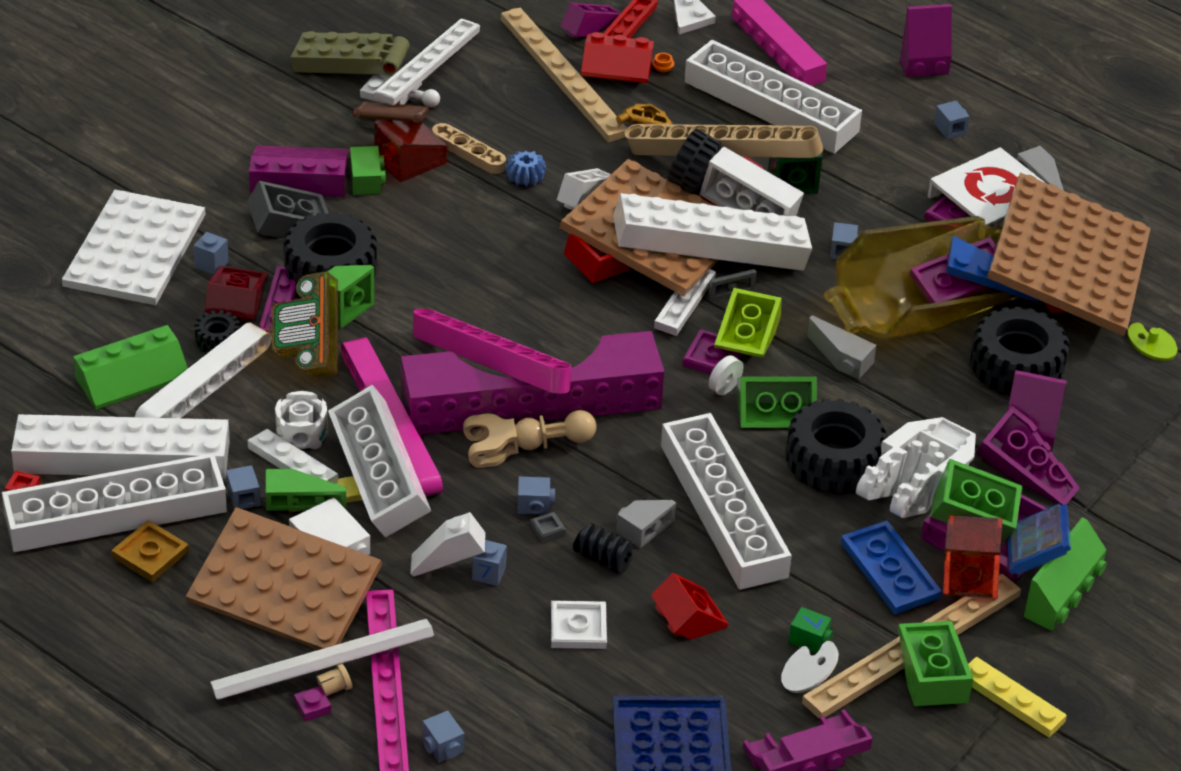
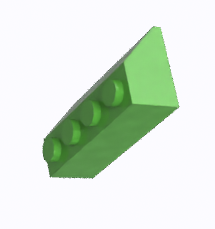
(129, 367)
(1064, 579)

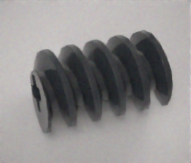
(603, 548)

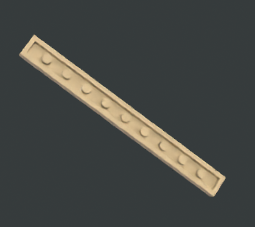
(564, 74)
(889, 659)

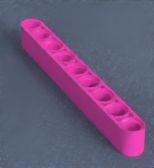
(492, 351)
(368, 371)

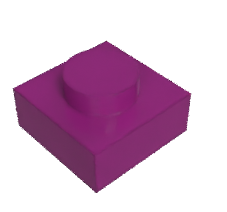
(312, 703)

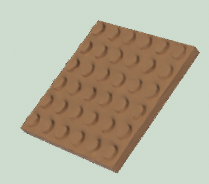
(595, 225)

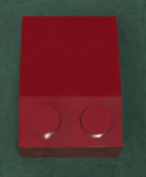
(236, 292)

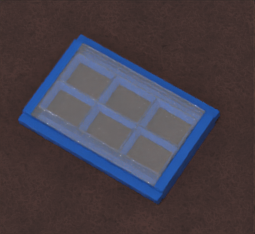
(1039, 539)

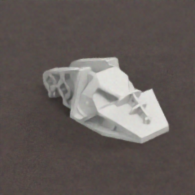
(914, 464)

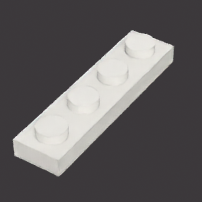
(681, 307)
(287, 456)

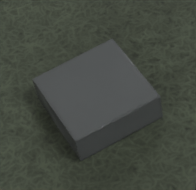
(548, 527)

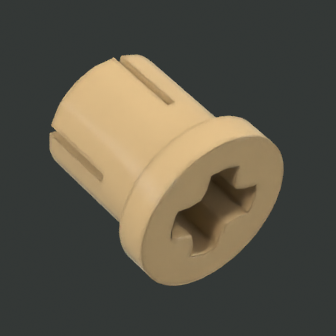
(334, 680)

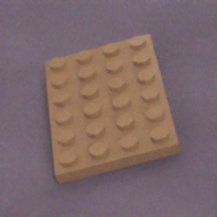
(284, 580)

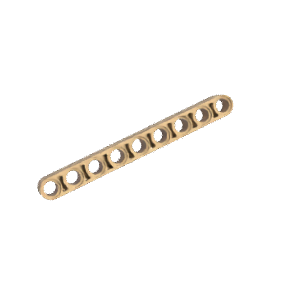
(741, 139)

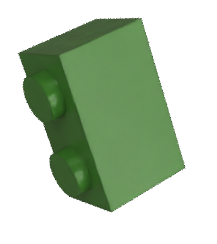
(367, 170)

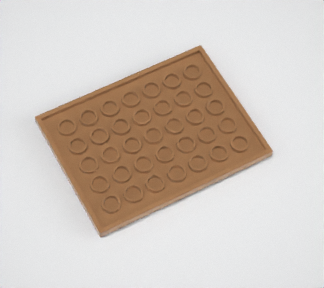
(1070, 253)

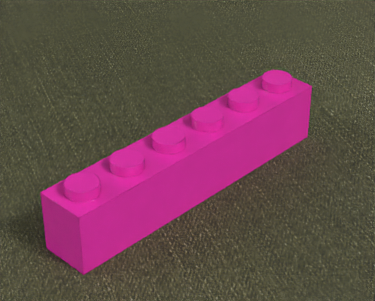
(779, 41)

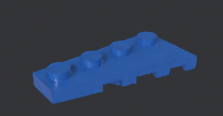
(973, 265)

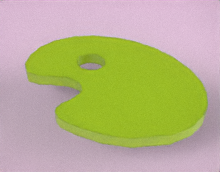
(1156, 343)

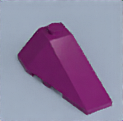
(1023, 455)

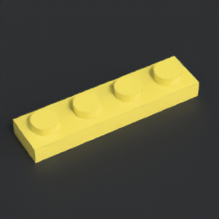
(1015, 698)

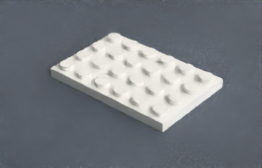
(134, 247)

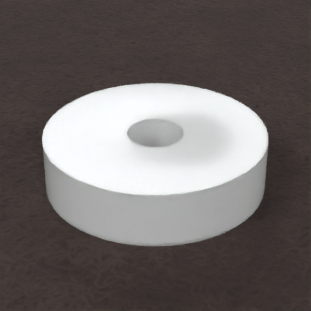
(725, 375)

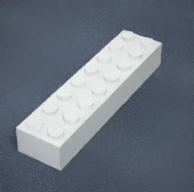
(771, 94)
(711, 232)
(113, 443)
(725, 501)
(113, 502)

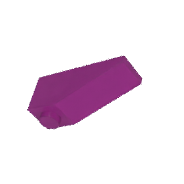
(587, 18)

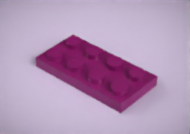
(940, 286)

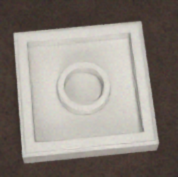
(578, 624)

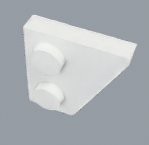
(692, 15)

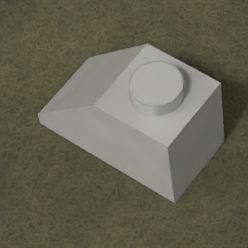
(645, 520)

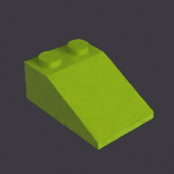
(749, 323)

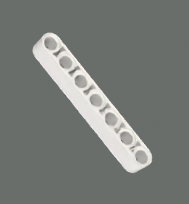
(207, 374)

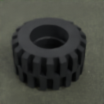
(693, 160)

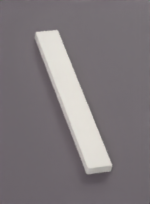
(426, 62)
(322, 659)

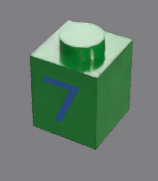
(810, 630)

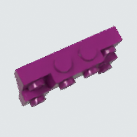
(812, 749)

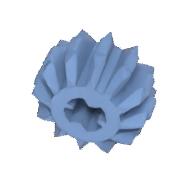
(526, 168)

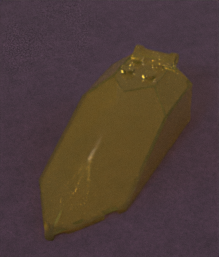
(882, 294)

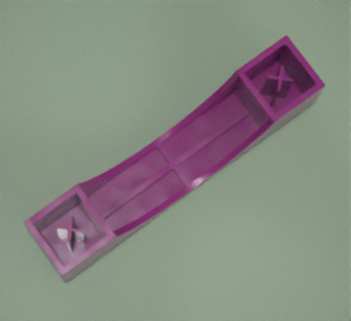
(616, 378)

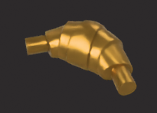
(643, 115)

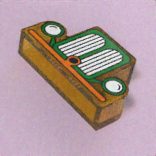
(309, 325)

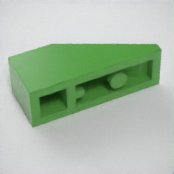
(299, 491)

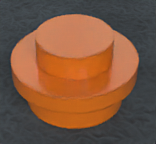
(663, 62)

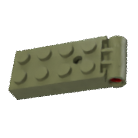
(349, 53)

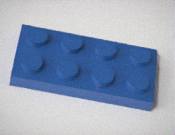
(891, 567)

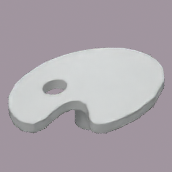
(803, 670)

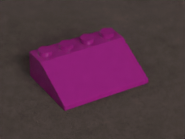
(301, 168)

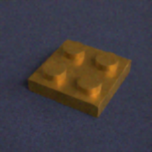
(150, 551)

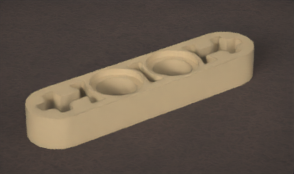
(490, 160)

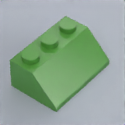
(773, 400)
(976, 494)

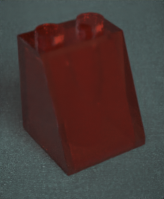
(408, 148)
(972, 556)

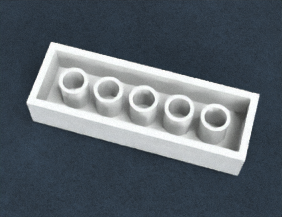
(379, 461)

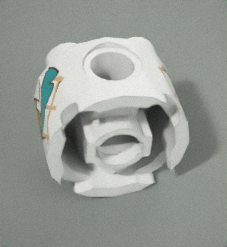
(302, 420)

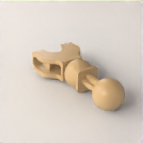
(502, 437)

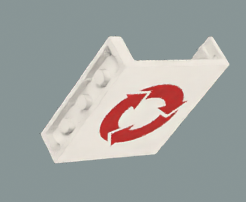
(982, 185)

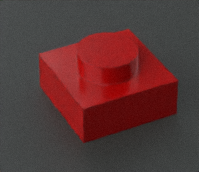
(22, 480)

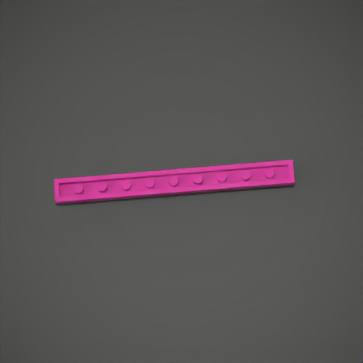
(387, 686)

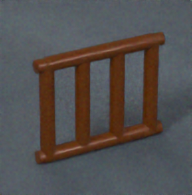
(389, 112)

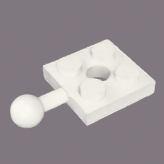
(430, 97)

